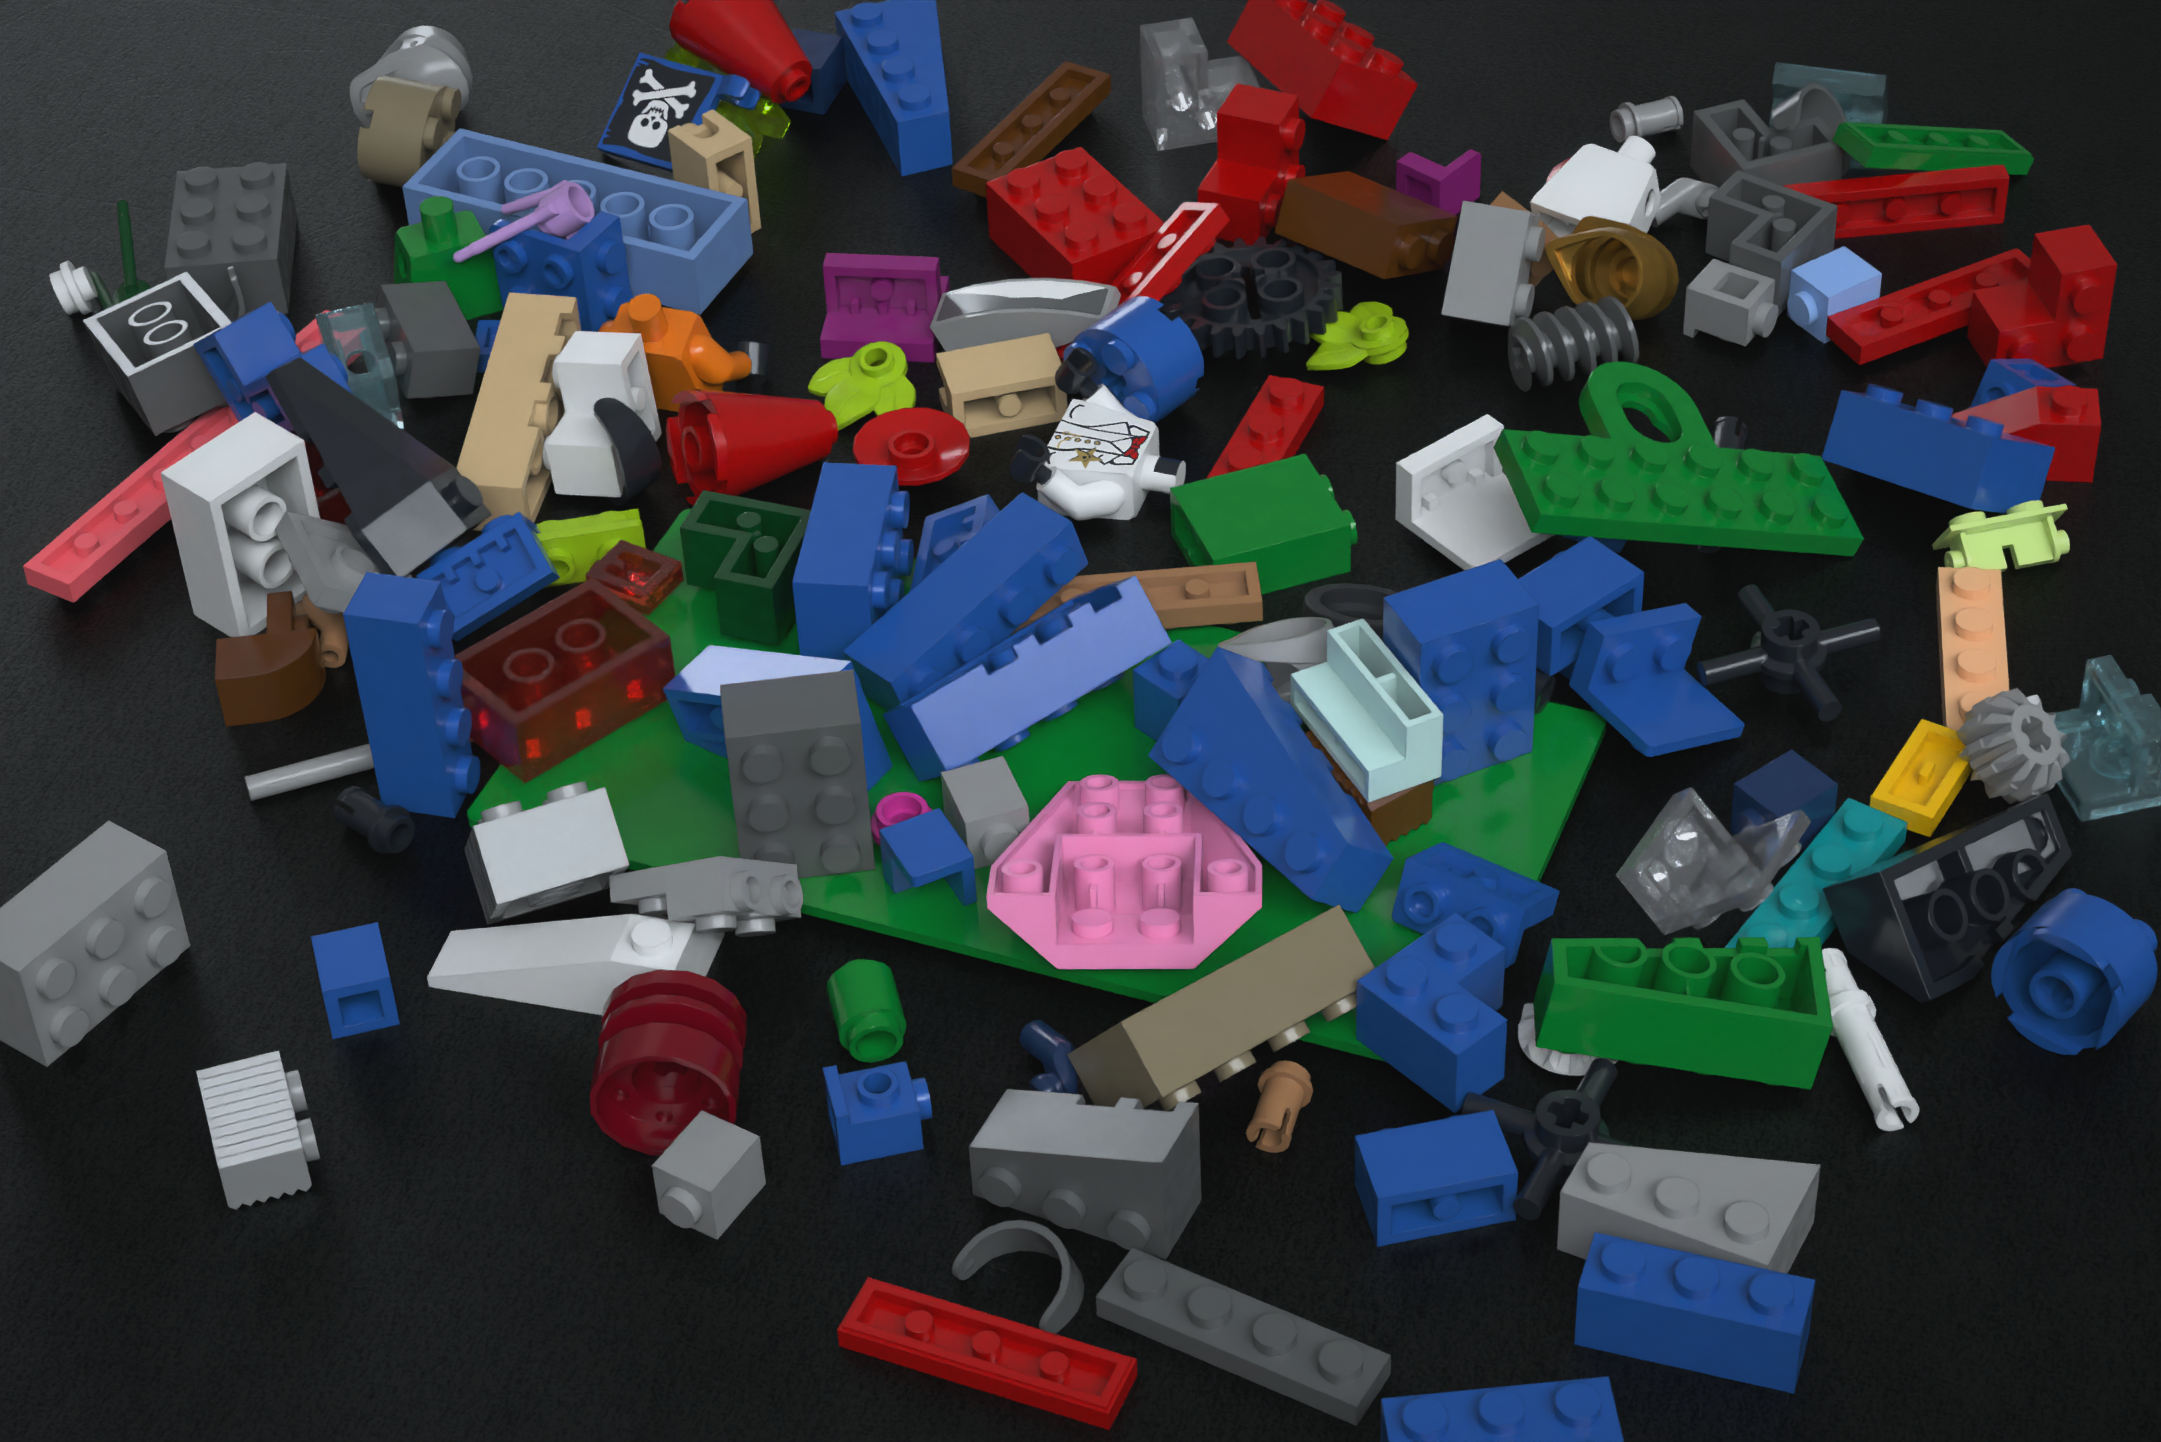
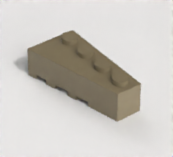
(1226, 1015)

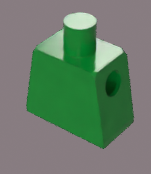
(427, 250)

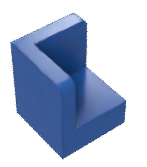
(926, 851)

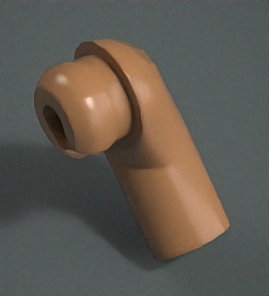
(333, 634)

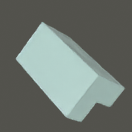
(1370, 713)

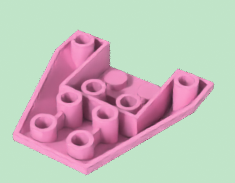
(1125, 877)

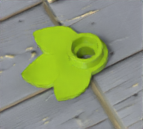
(1363, 334)
(860, 386)

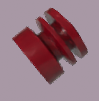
(664, 1055)

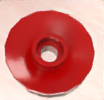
(917, 440)

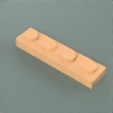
(1970, 639)

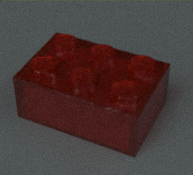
(563, 678)

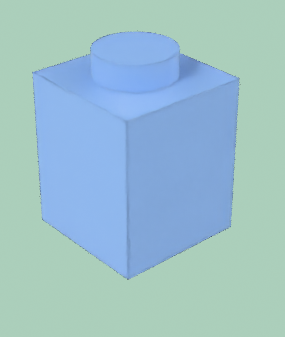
(1828, 287)

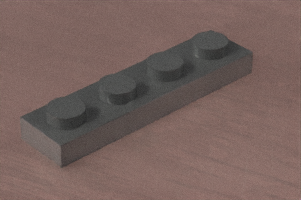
(1244, 1336)

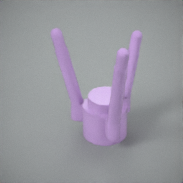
(559, 213)

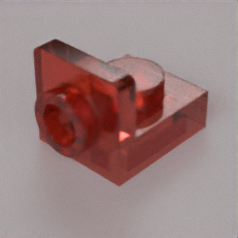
(638, 575)

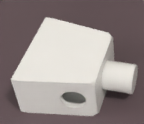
(1602, 185)

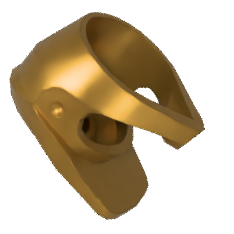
(1617, 262)

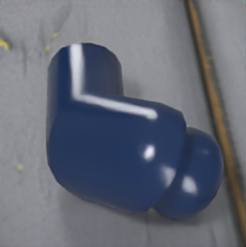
(1052, 1051)

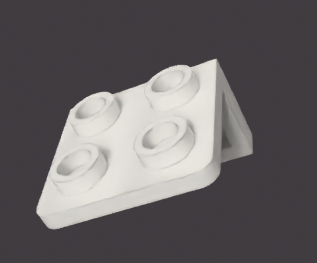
(1461, 498)

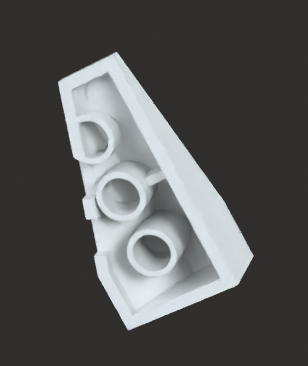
(569, 961)

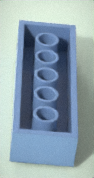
(676, 235)

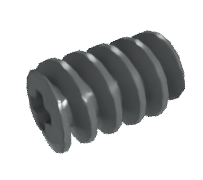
(1569, 338)

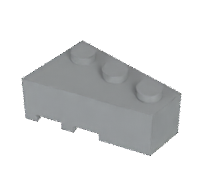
(1690, 1203)

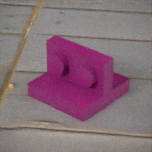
(881, 301)

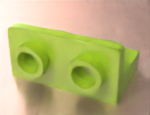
(582, 541)

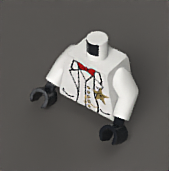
(1100, 454)

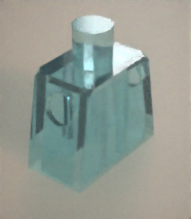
(359, 331)

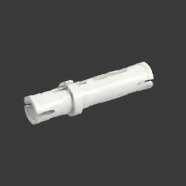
(1864, 1046)

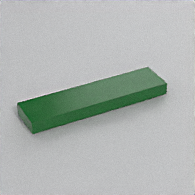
(1930, 147)

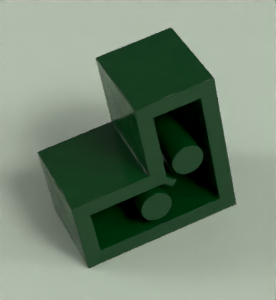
(748, 558)

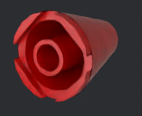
(745, 41)
(744, 440)

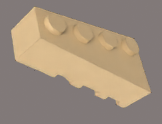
(518, 405)

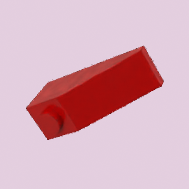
(2055, 417)

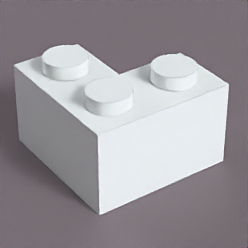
(585, 371)

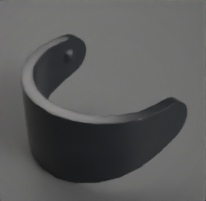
(633, 444)

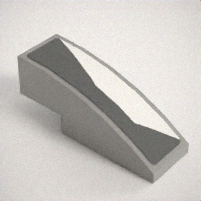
(1020, 309)

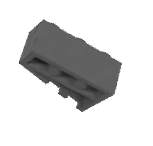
(1092, 1167)

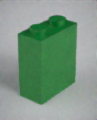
(1265, 515)

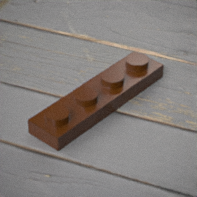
(1033, 126)

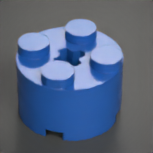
(1143, 358)
(2075, 972)

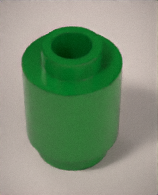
(867, 1010)

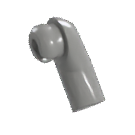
(1684, 197)

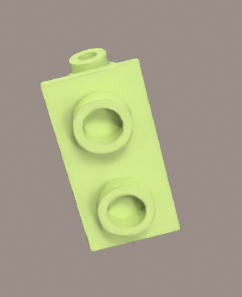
(2025, 530)

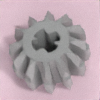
(2013, 746)

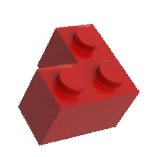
(1256, 157)
(2055, 314)

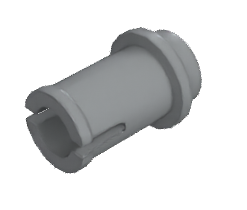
(1646, 118)

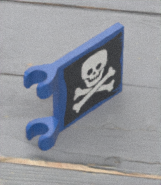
(662, 97)

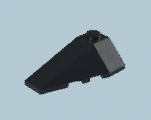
(399, 491)
(1945, 903)

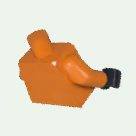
(682, 351)

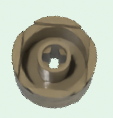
(406, 127)

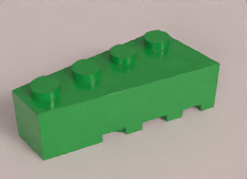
(1689, 1006)

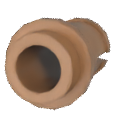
(1283, 1092)

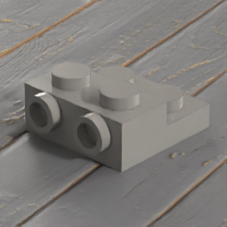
(324, 559)
(715, 894)

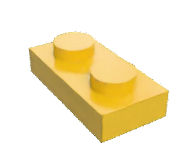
(1923, 778)

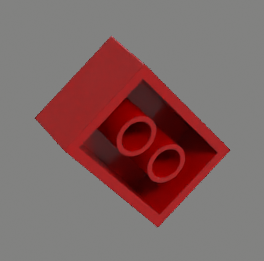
(1325, 62)
(1068, 219)

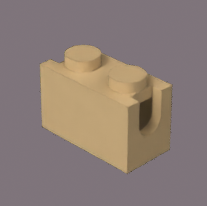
(717, 159)
(1002, 385)

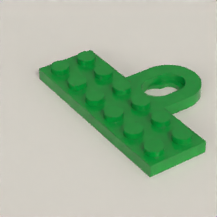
(1670, 491)

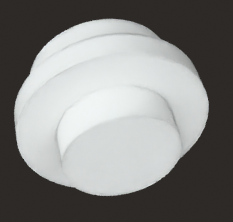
(73, 288)

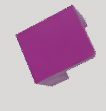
(1438, 184)

